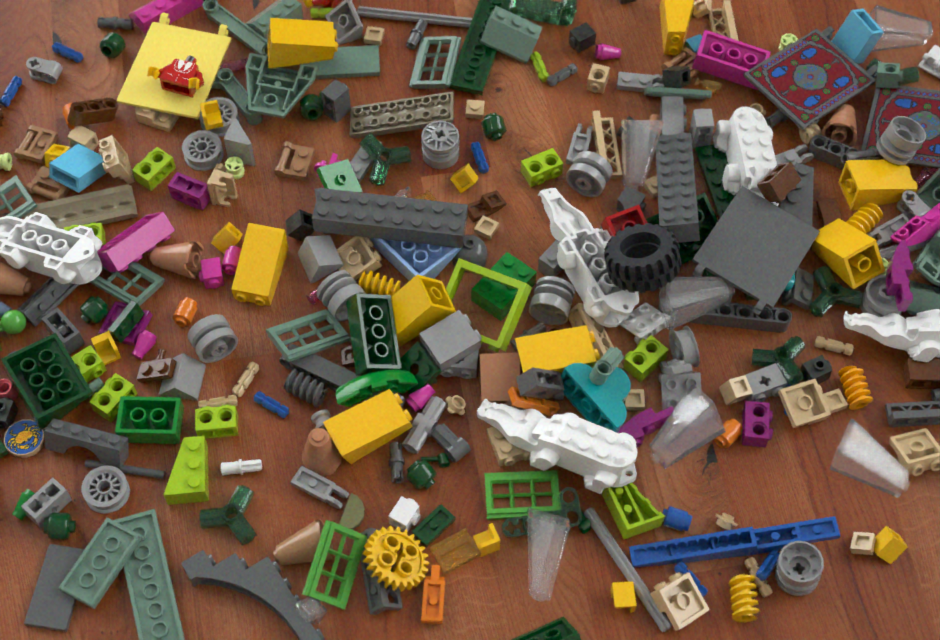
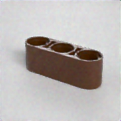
(92, 111)

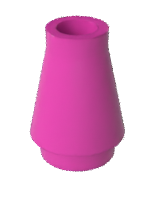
(606, 52)
(144, 343)
(420, 397)

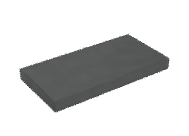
(49, 605)

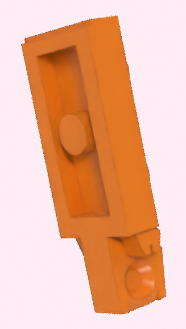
(542, 405)
(433, 597)

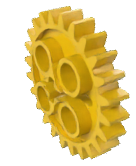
(381, 555)

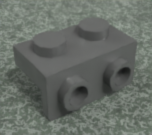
(802, 290)

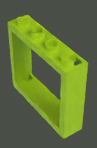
(516, 308)

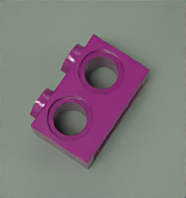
(189, 191)
(753, 423)

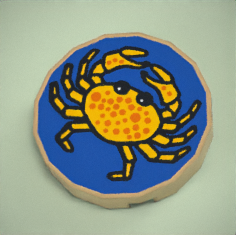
(24, 438)

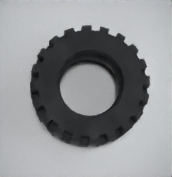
(642, 258)

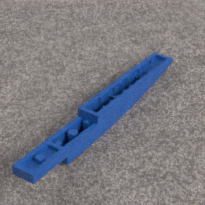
(733, 543)

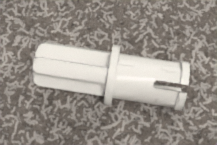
(240, 467)

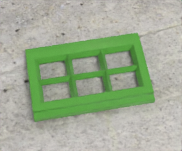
(520, 477)
(319, 559)

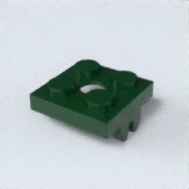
(427, 366)

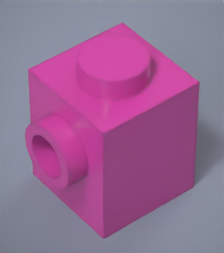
(211, 273)

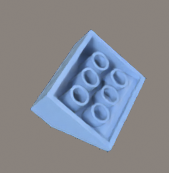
(415, 257)

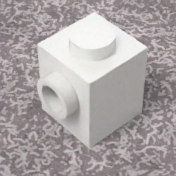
(405, 514)

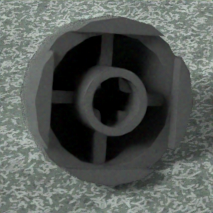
(473, 251)

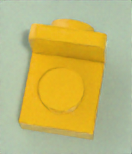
(54, 152)

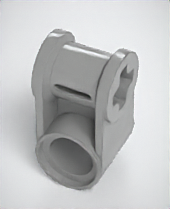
(45, 70)
(913, 207)

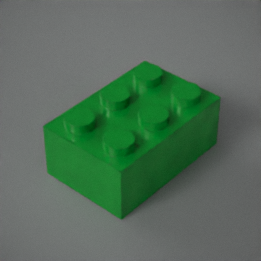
(497, 297)
(150, 419)

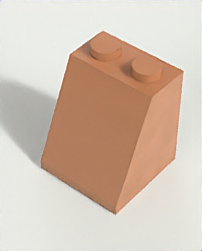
(498, 375)

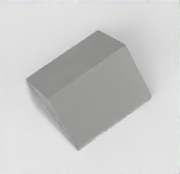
(346, 22)
(238, 143)
(319, 257)
(186, 379)

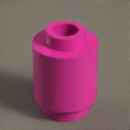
(231, 260)

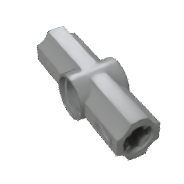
(424, 425)

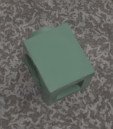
(888, 75)

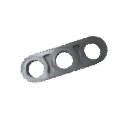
(829, 150)

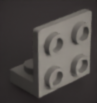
(676, 386)

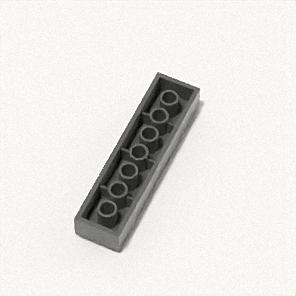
(677, 186)
(390, 217)

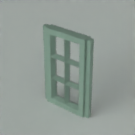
(451, 56)
(677, 92)
(25, 208)
(121, 294)
(307, 349)

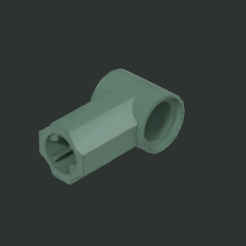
(605, 366)

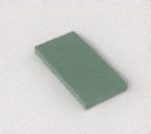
(350, 62)
(100, 563)

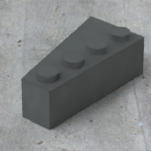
(800, 201)

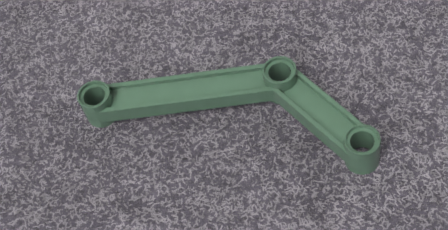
(236, 27)
(236, 92)

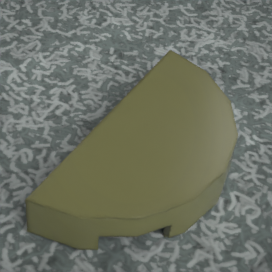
(353, 513)

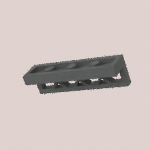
(45, 300)
(913, 417)
(377, 593)

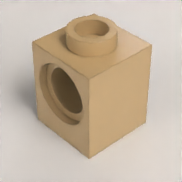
(598, 78)
(84, 137)
(735, 390)

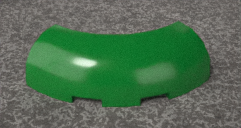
(363, 386)

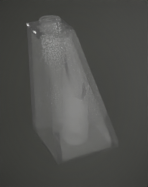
(900, 29)
(638, 149)
(693, 297)
(687, 428)
(868, 462)
(545, 549)

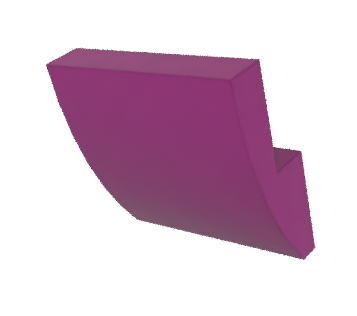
(115, 311)

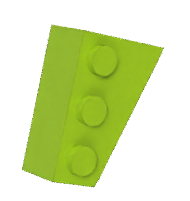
(190, 473)
(631, 510)

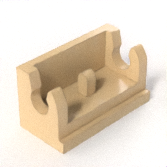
(221, 186)

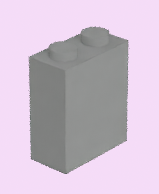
(451, 340)

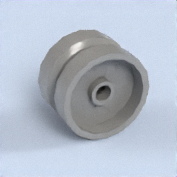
(589, 174)
(876, 300)
(212, 338)

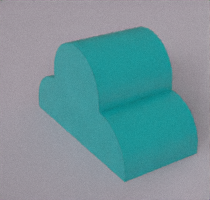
(597, 403)

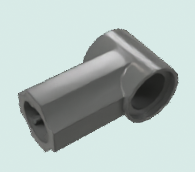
(453, 446)

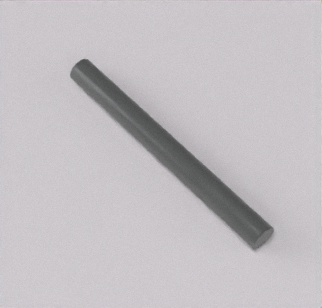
(130, 469)

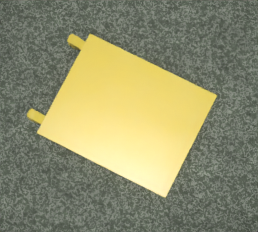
(159, 49)

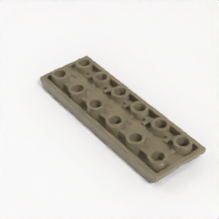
(401, 114)
(93, 207)

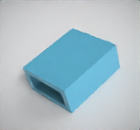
(858, 35)
(77, 168)

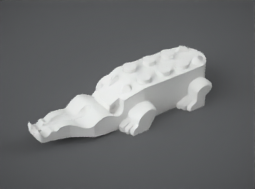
(748, 149)
(50, 250)
(584, 262)
(914, 334)
(567, 442)

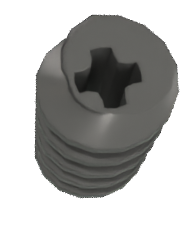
(304, 389)

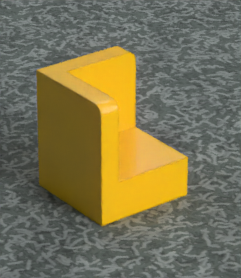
(211, 114)
(464, 178)
(226, 237)
(106, 348)
(487, 541)
(889, 545)
(623, 595)

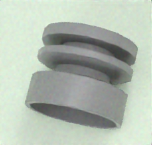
(901, 140)
(440, 144)
(335, 292)
(552, 300)
(806, 560)

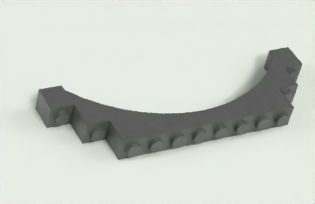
(258, 582)

